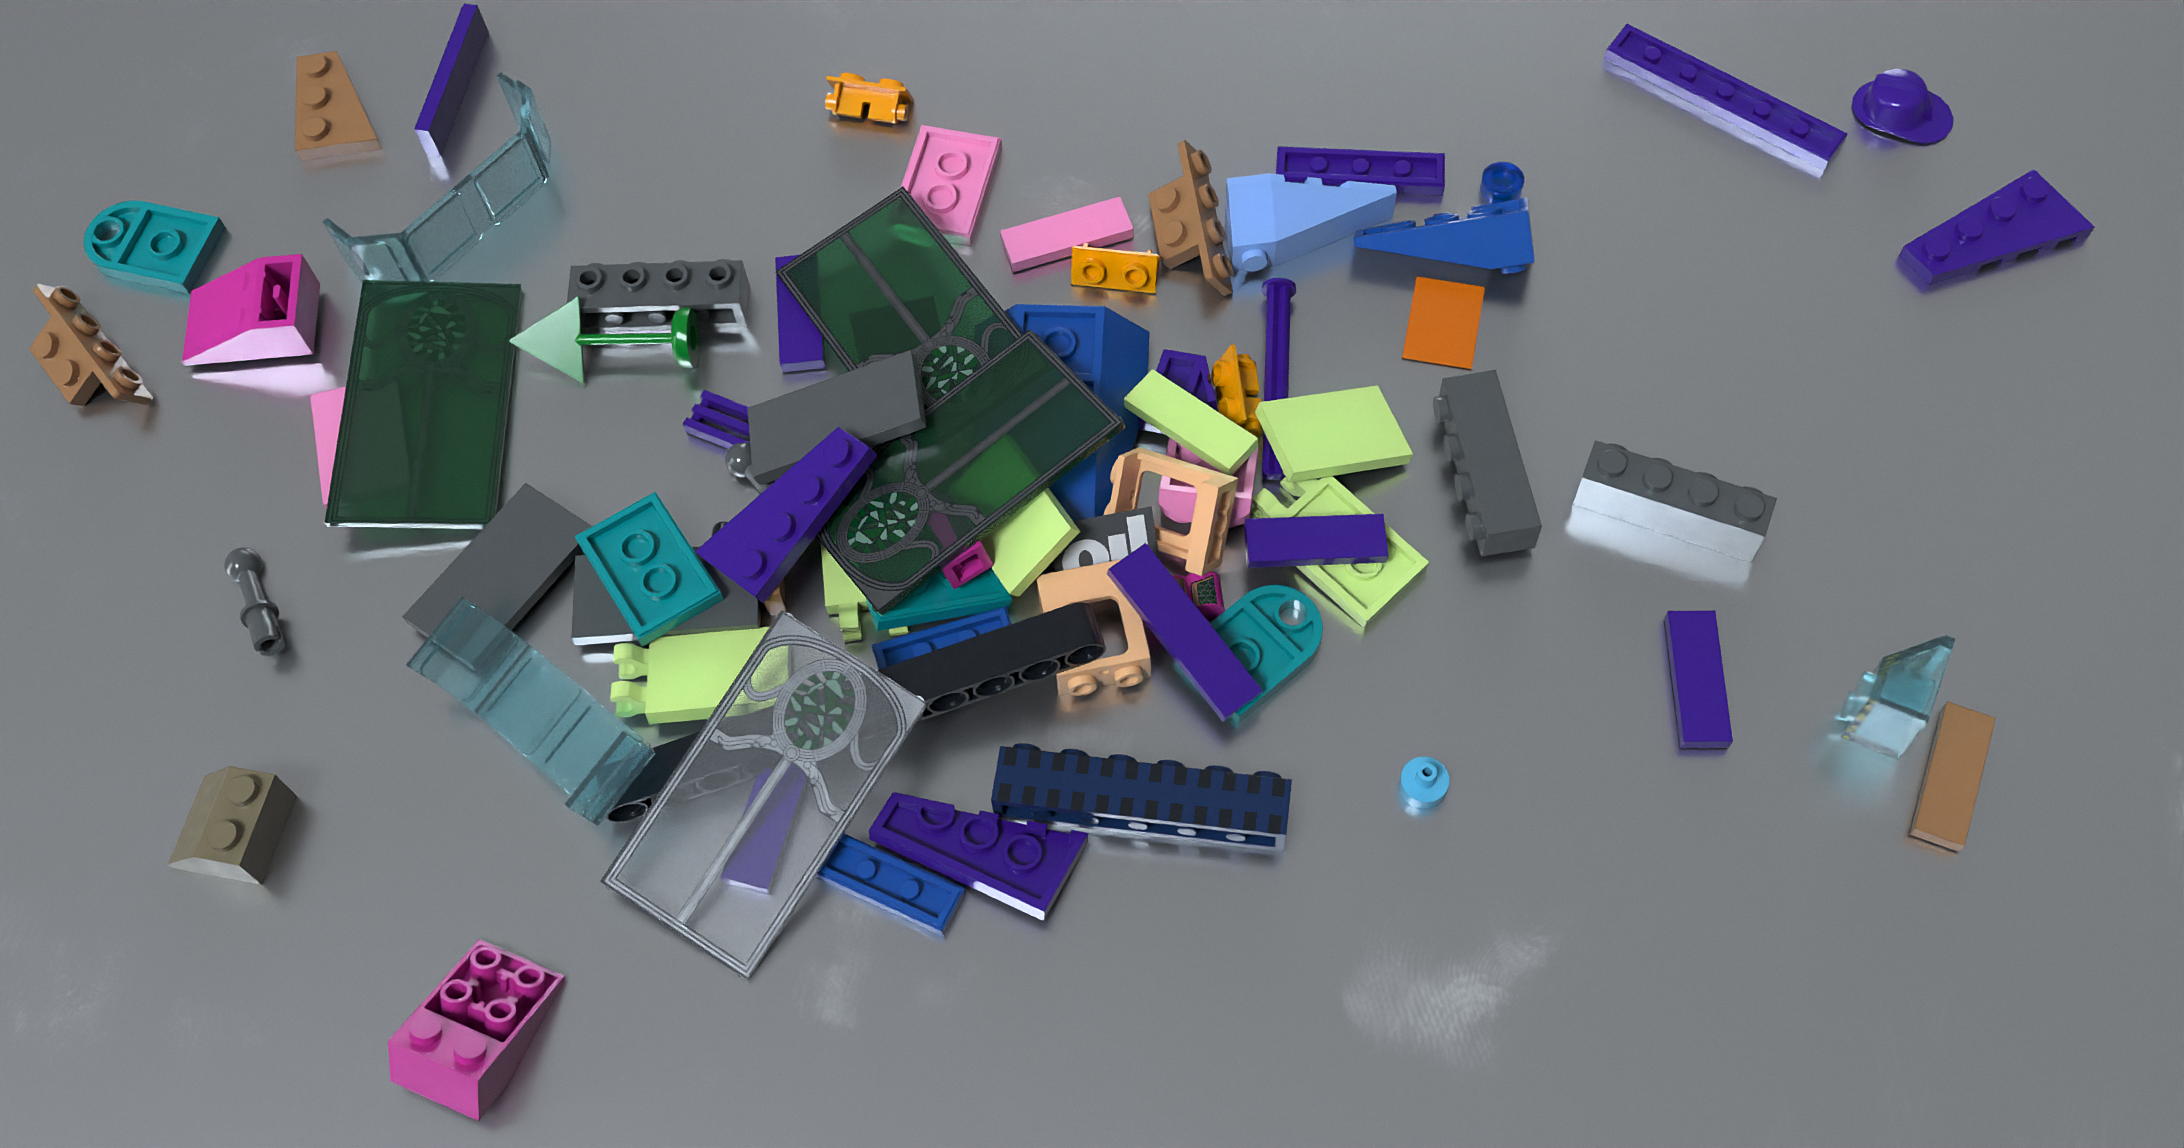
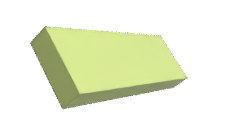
(1191, 423)

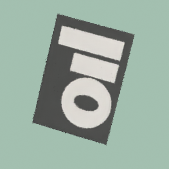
(1108, 539)

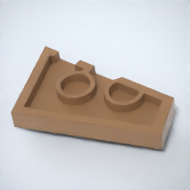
(328, 110)

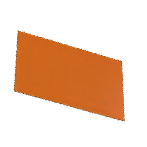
(1443, 322)

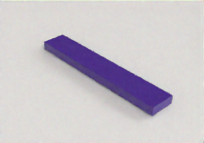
(1726, 96)

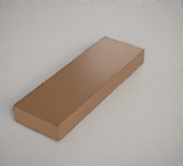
(1952, 776)

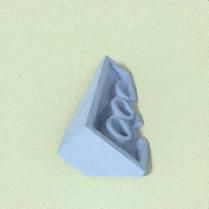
(1283, 220)

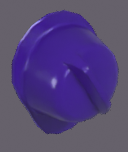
(1903, 107)

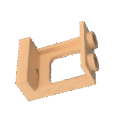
(1212, 511)
(1093, 585)

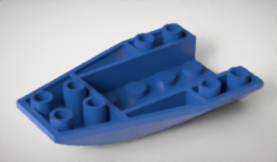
(1111, 360)

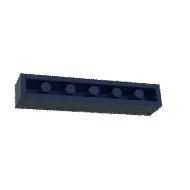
(1142, 797)

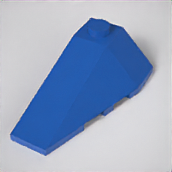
(1486, 238)

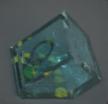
(1896, 697)

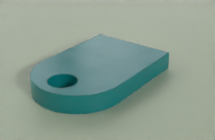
(153, 244)
(1267, 645)

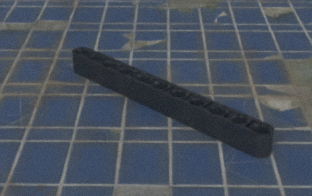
(942, 677)

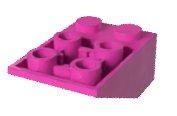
(254, 313)
(473, 1029)

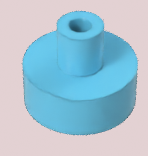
(1424, 782)

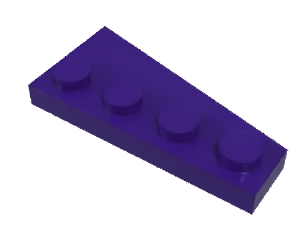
(1997, 228)
(783, 520)
(993, 855)

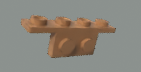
(1188, 220)
(80, 354)

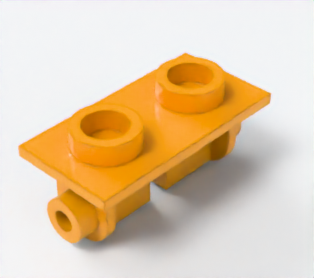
(883, 97)
(1114, 268)
(1234, 378)

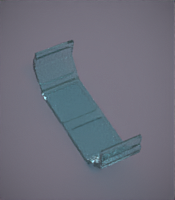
(466, 211)
(534, 708)

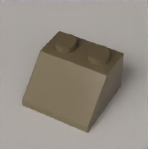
(234, 825)

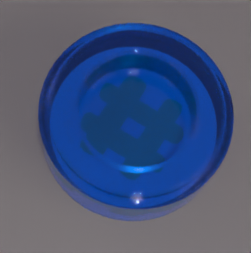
(1502, 182)

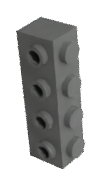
(648, 294)
(1487, 463)
(1675, 501)

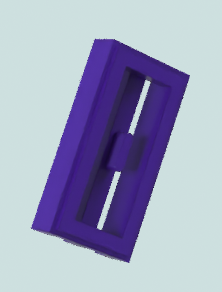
(726, 406)

